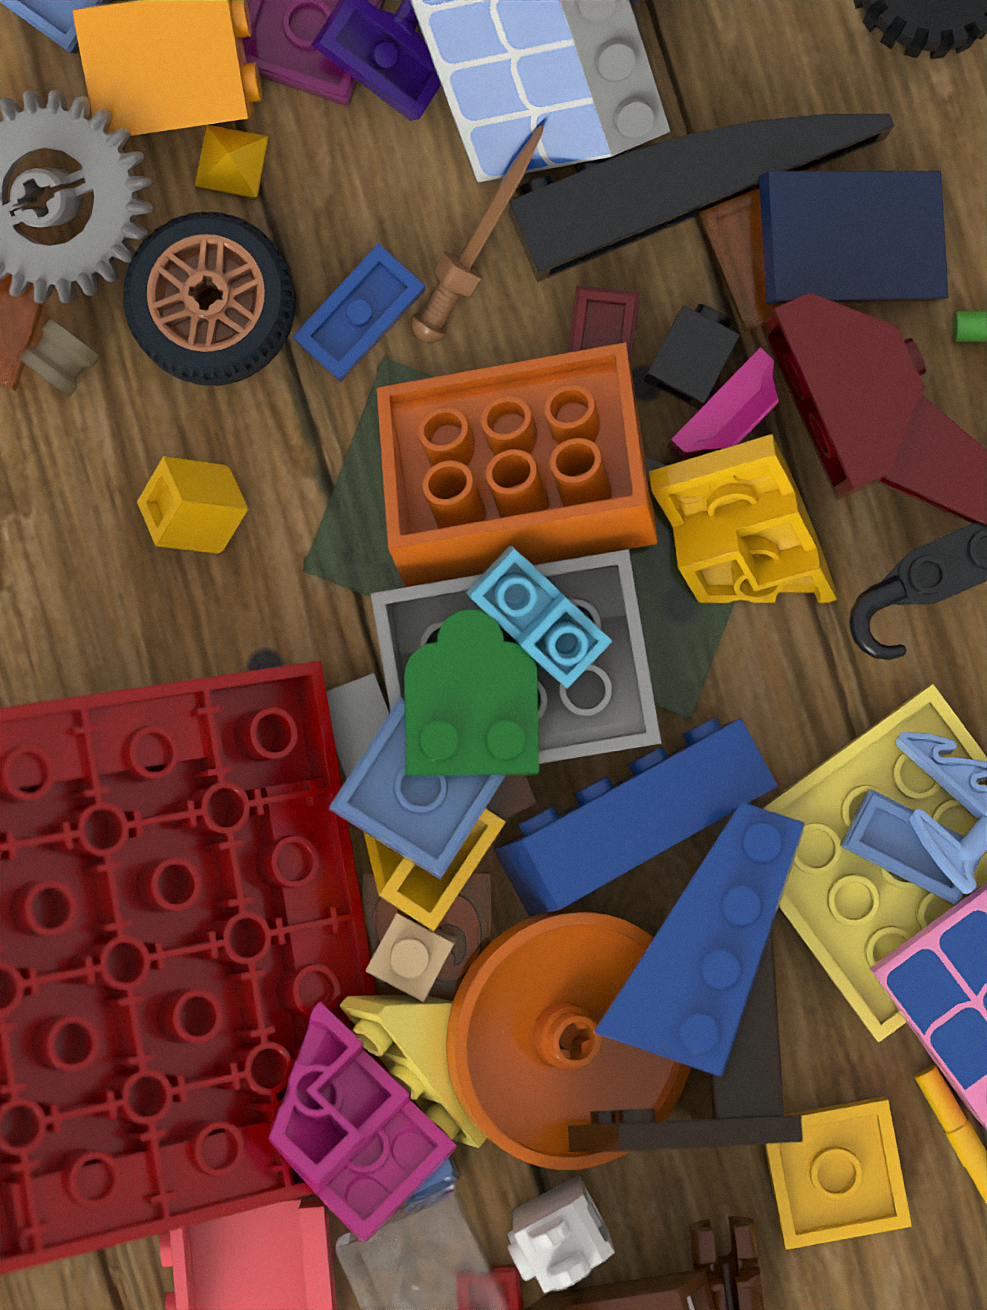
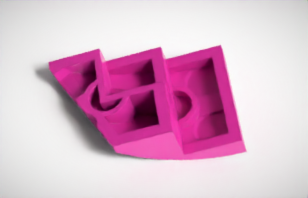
(354, 1129)

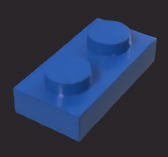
(359, 312)

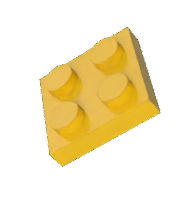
(841, 1176)

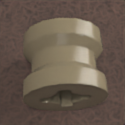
(59, 357)

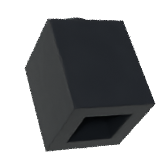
(693, 355)

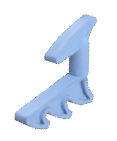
(960, 780)

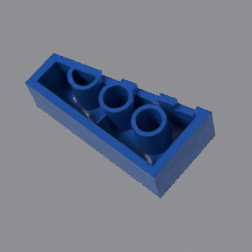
(635, 818)
(705, 958)

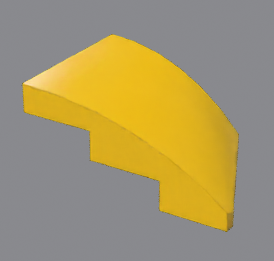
(742, 526)

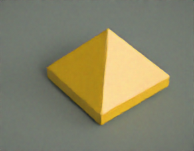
(231, 162)

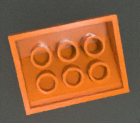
(514, 457)

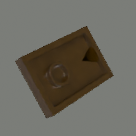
(744, 1101)

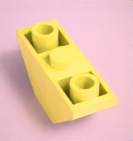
(412, 1046)

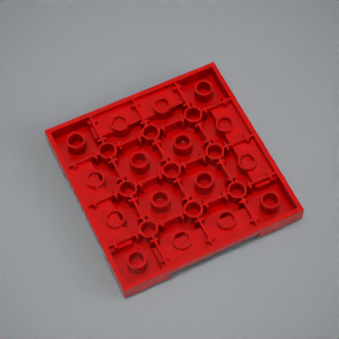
(164, 951)

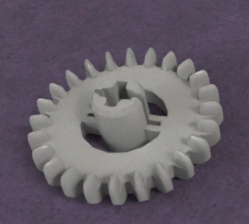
(106, 173)

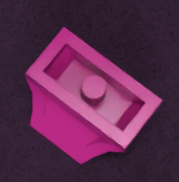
(731, 411)

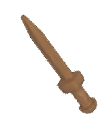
(458, 274)

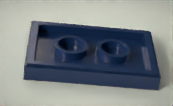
(853, 235)

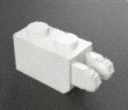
(559, 1236)

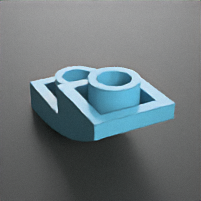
(539, 616)

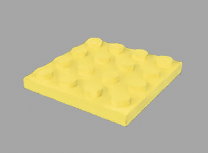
(844, 904)

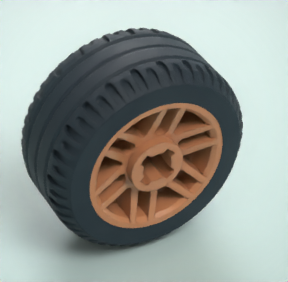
(180, 267)

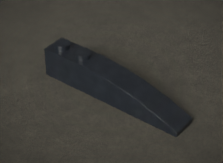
(671, 182)

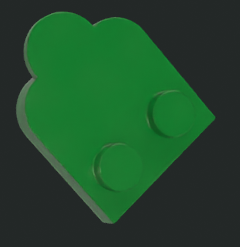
(471, 703)

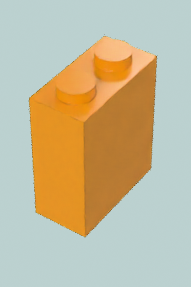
(167, 63)

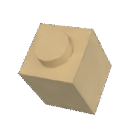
(411, 955)

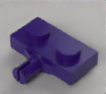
(381, 53)

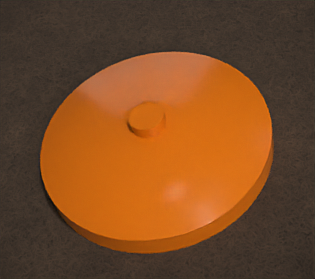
(527, 1040)

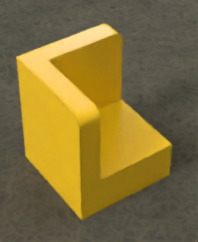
(192, 505)

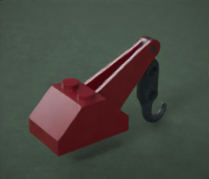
(871, 425)

